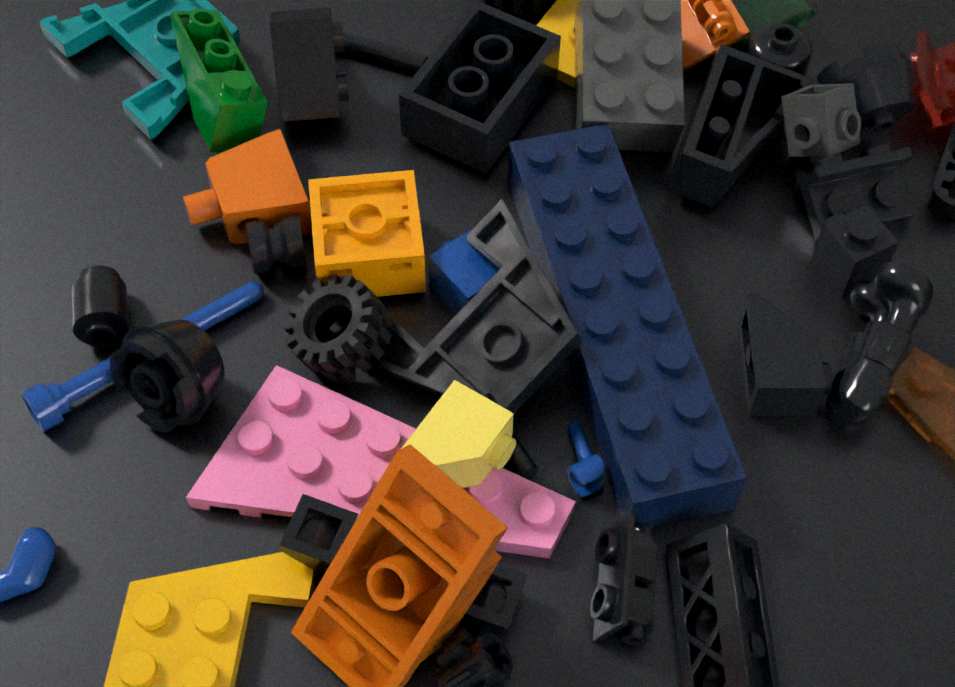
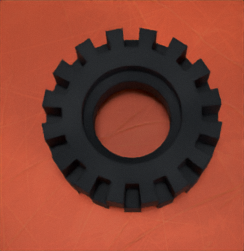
(321, 311)

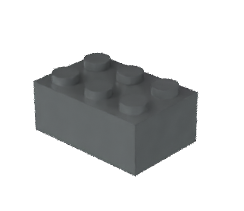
(630, 71)

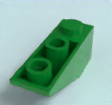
(218, 80)

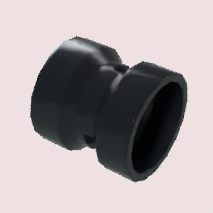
(277, 243)

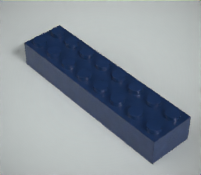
(636, 357)

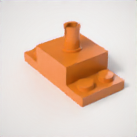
(401, 575)

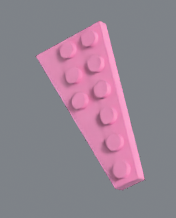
(336, 450)

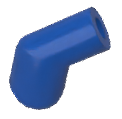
(28, 563)

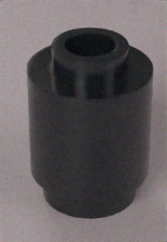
(99, 307)

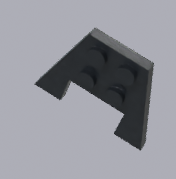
(502, 338)

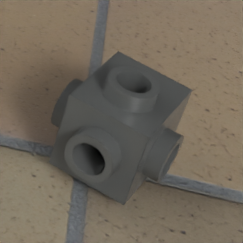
(821, 120)

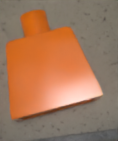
(251, 185)

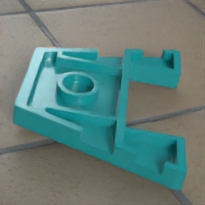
(148, 35)

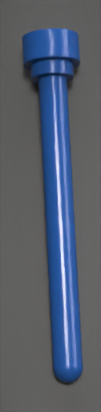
(52, 401)

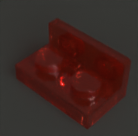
(934, 79)

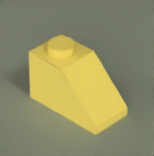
(465, 435)

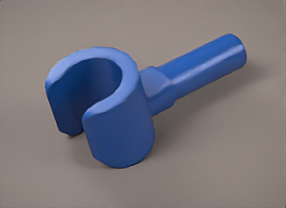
(587, 473)

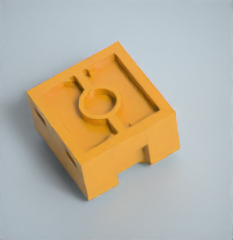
(369, 231)

